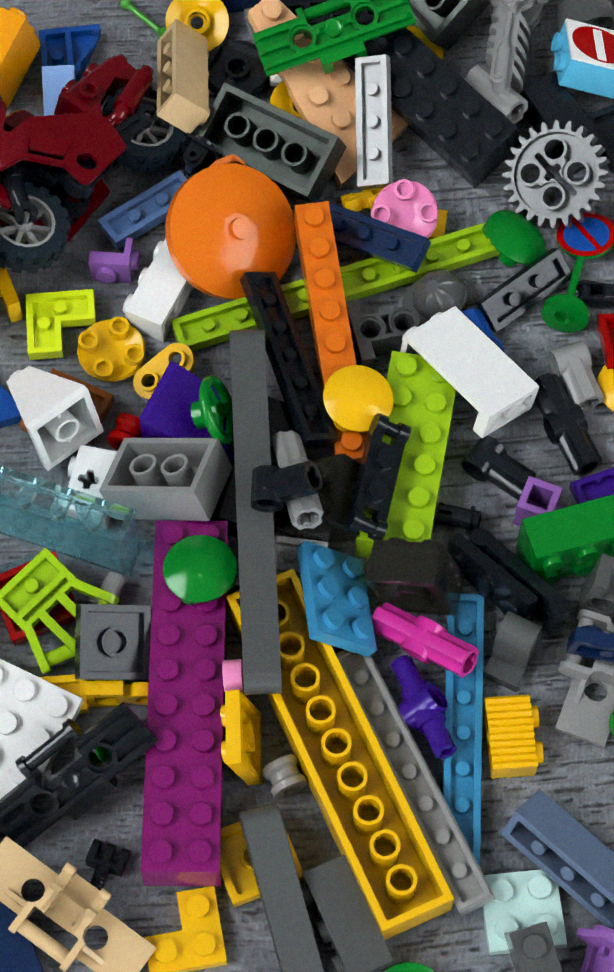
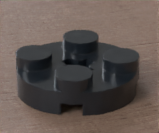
(237, 55)

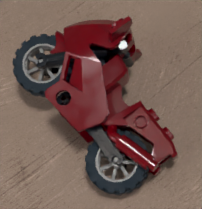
(58, 160)

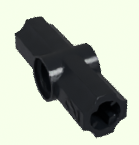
(566, 425)

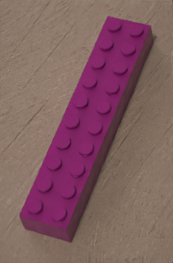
(184, 713)

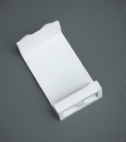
(473, 368)

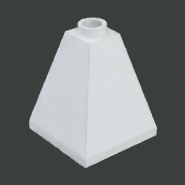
(55, 412)

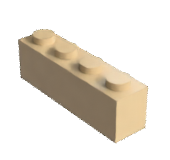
(182, 77)

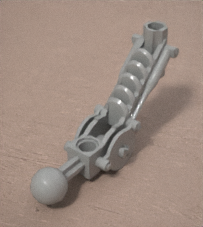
(507, 55)

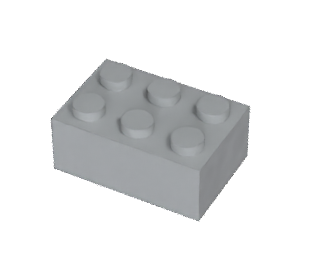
(168, 477)

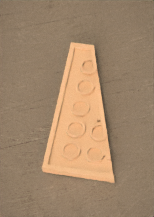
(321, 98)

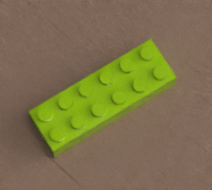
(427, 406)

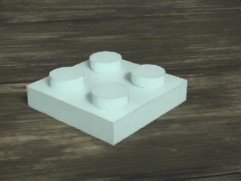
(522, 901)

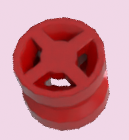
(126, 427)

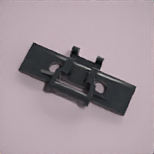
(81, 781)

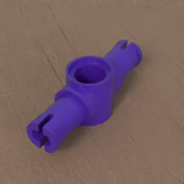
(423, 707)

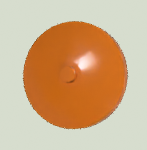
(227, 225)

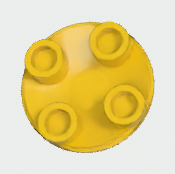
(111, 350)
(356, 396)

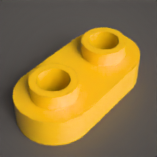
(158, 365)

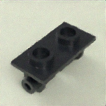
(198, 154)

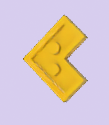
(200, 940)

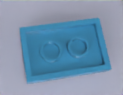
(336, 599)

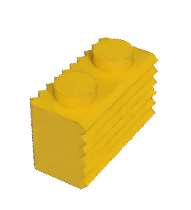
(511, 736)

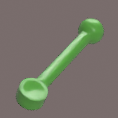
(127, 5)

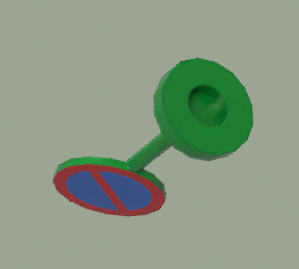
(582, 241)

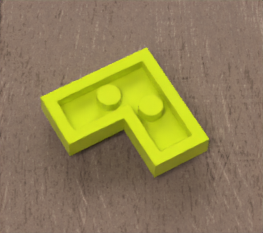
(50, 313)

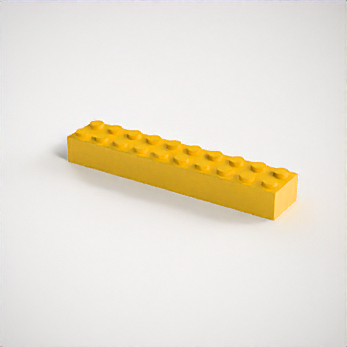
(350, 774)

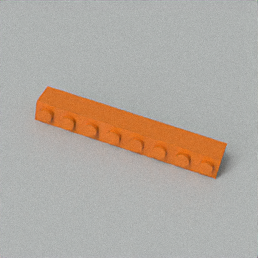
(326, 306)

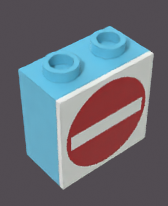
(584, 57)

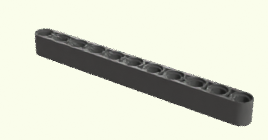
(254, 528)

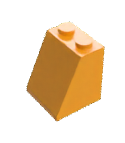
(17, 51)

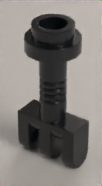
(105, 864)

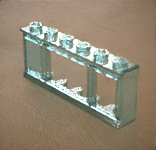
(69, 536)

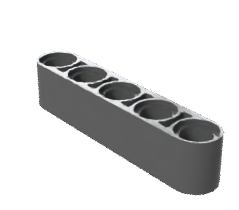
(280, 889)

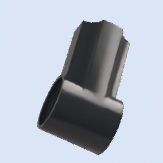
(490, 462)
(277, 485)

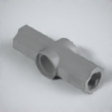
(286, 451)

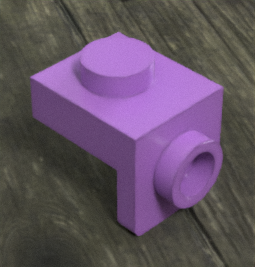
(114, 267)
(600, 949)

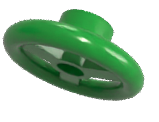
(210, 411)

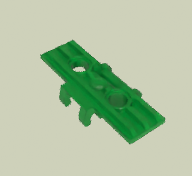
(330, 39)

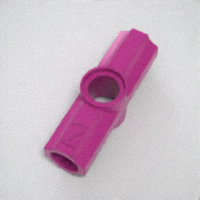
(424, 639)

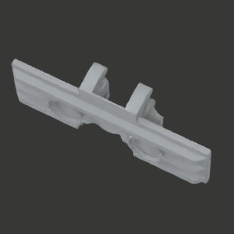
(581, 715)

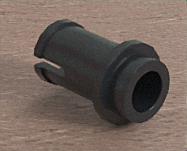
(458, 517)

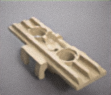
(74, 907)

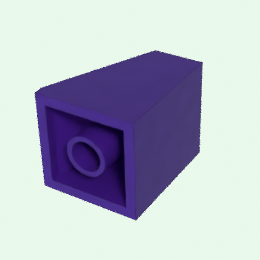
(170, 408)

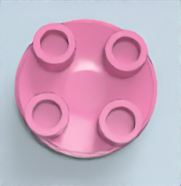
(407, 207)

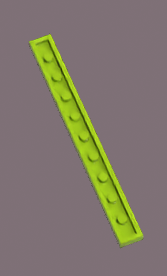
(358, 280)

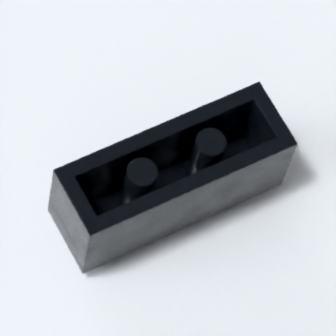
(554, 102)

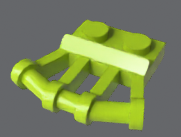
(35, 593)

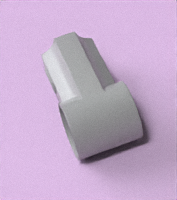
(574, 367)

